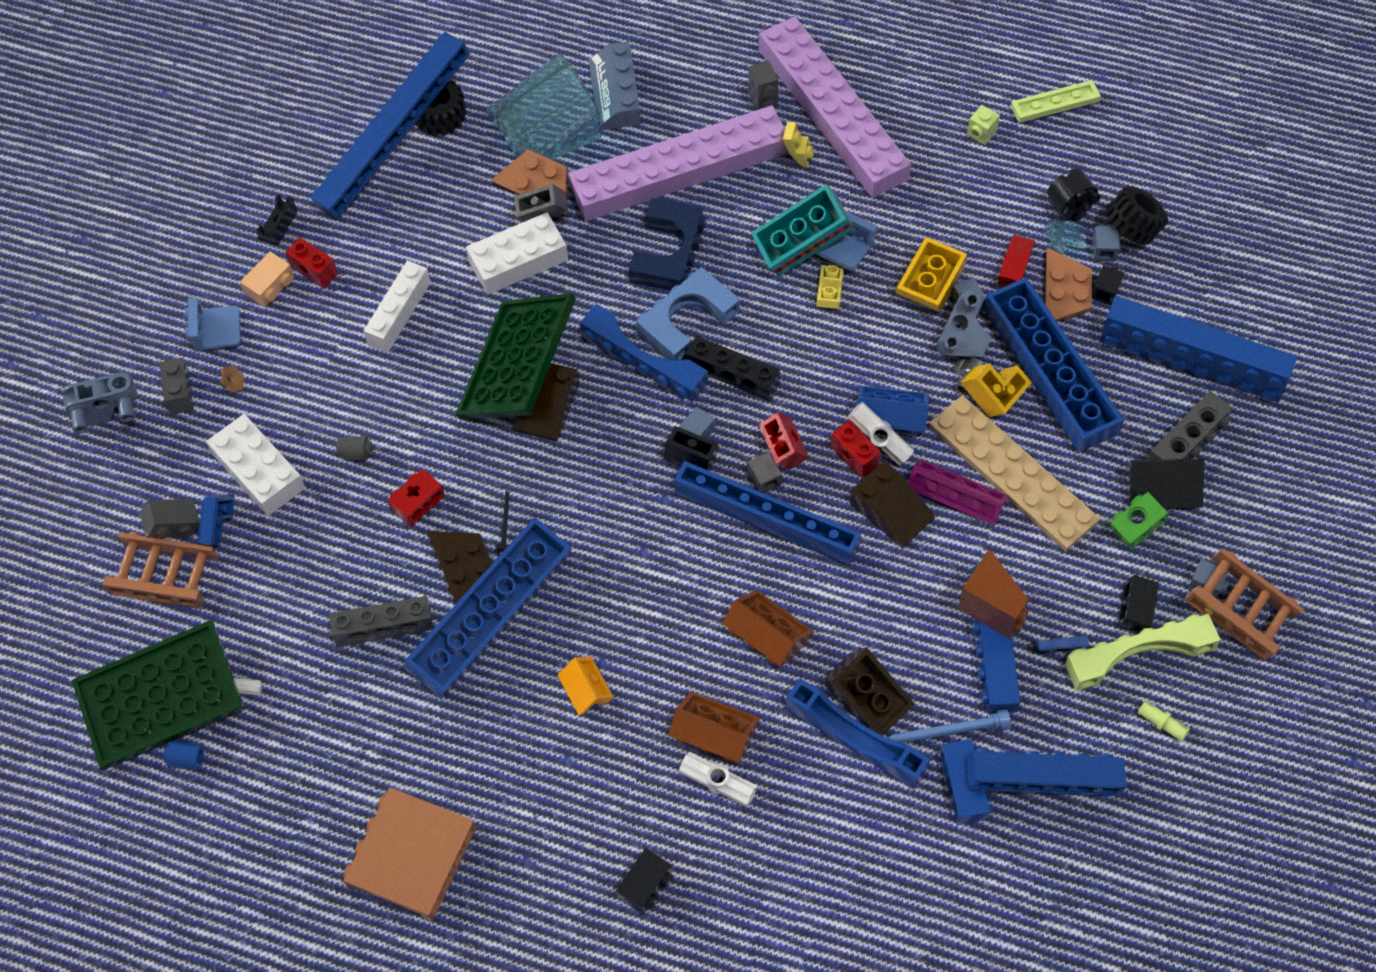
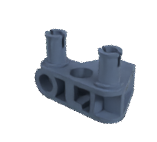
(969, 339)
(95, 399)

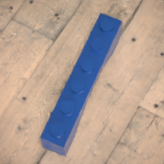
(681, 376)
(891, 756)

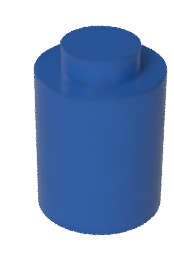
(184, 755)

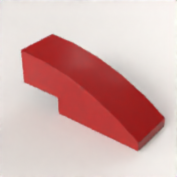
(1015, 260)

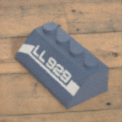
(615, 86)

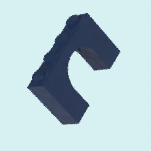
(670, 270)

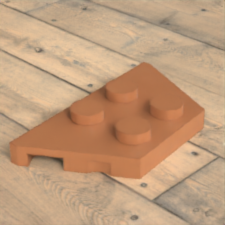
(532, 172)
(1067, 286)

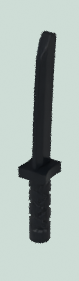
(501, 547)

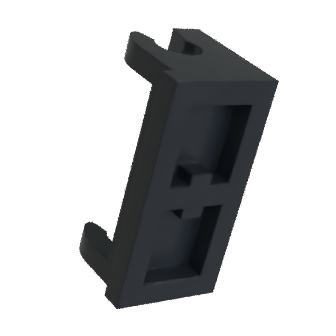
(278, 221)
(1138, 603)

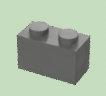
(762, 85)
(539, 201)
(176, 386)
(169, 518)

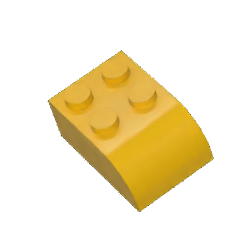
(932, 274)

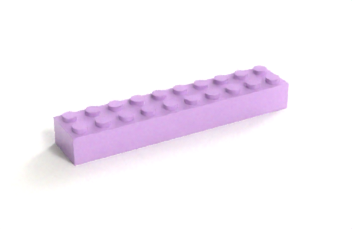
(834, 107)
(678, 163)

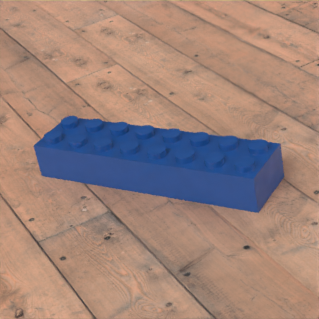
(1198, 349)
(1053, 365)
(487, 608)

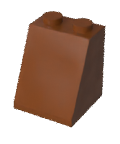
(994, 597)

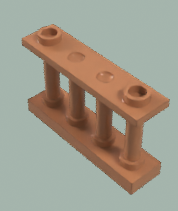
(166, 591)
(1223, 614)

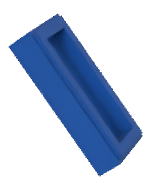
(1061, 643)

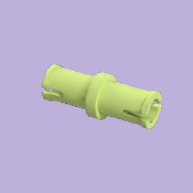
(1163, 720)

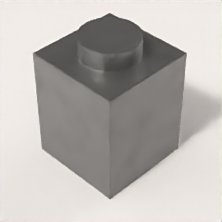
(764, 472)

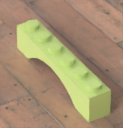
(1189, 637)

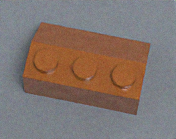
(767, 627)
(713, 727)

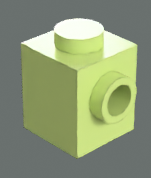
(983, 124)

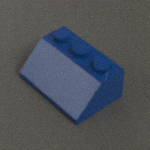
(898, 407)

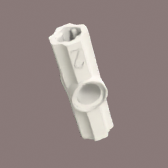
(870, 422)
(732, 787)

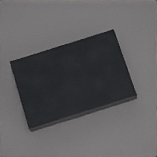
(1170, 481)

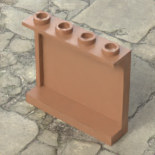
(410, 853)

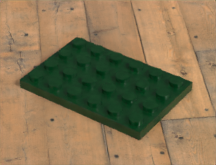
(516, 357)
(157, 694)

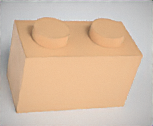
(267, 279)

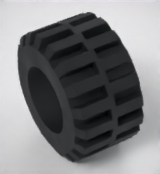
(446, 117)
(1136, 215)

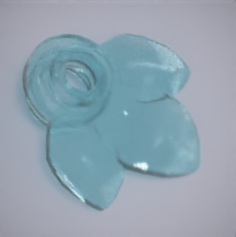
(1065, 235)

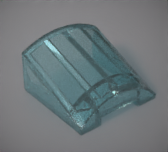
(547, 112)

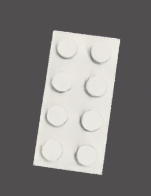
(517, 253)
(256, 464)

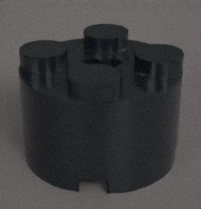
(1072, 195)

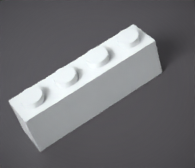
(397, 306)

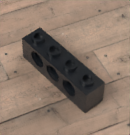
(734, 368)

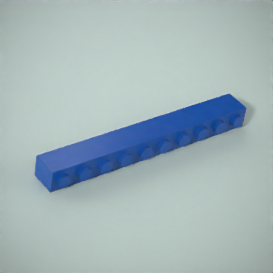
(390, 125)

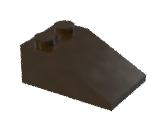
(551, 404)
(891, 504)
(868, 691)

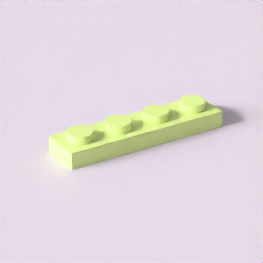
(1055, 101)

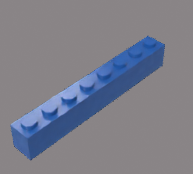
(767, 513)

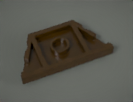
(461, 559)

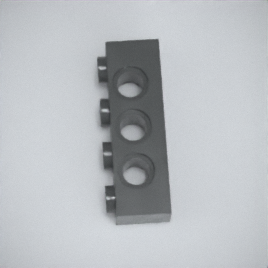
(1208, 408)
(381, 621)

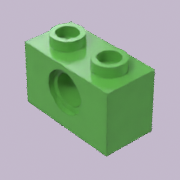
(1133, 533)

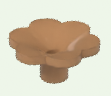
(232, 379)

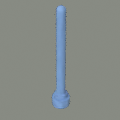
(998, 720)

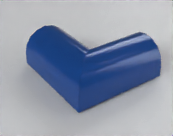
(213, 512)

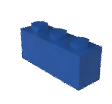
(967, 804)

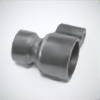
(962, 368)

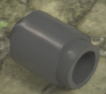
(354, 448)

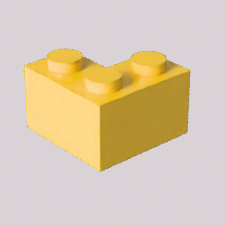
(995, 390)

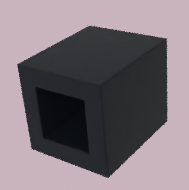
(1107, 285)

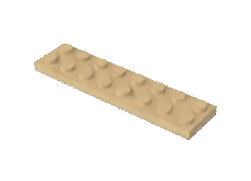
(1014, 473)

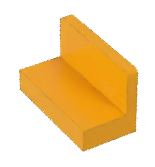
(584, 684)

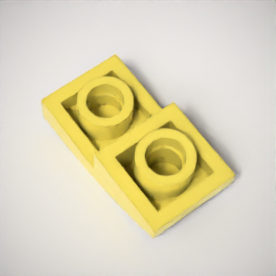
(798, 145)
(830, 286)

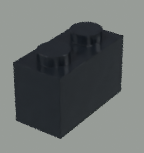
(690, 447)
(644, 881)

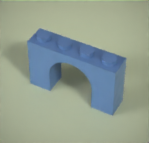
(697, 290)

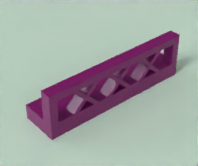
(957, 491)

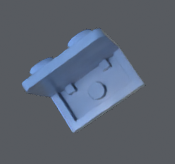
(853, 246)
(212, 327)

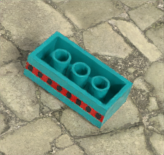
(802, 230)

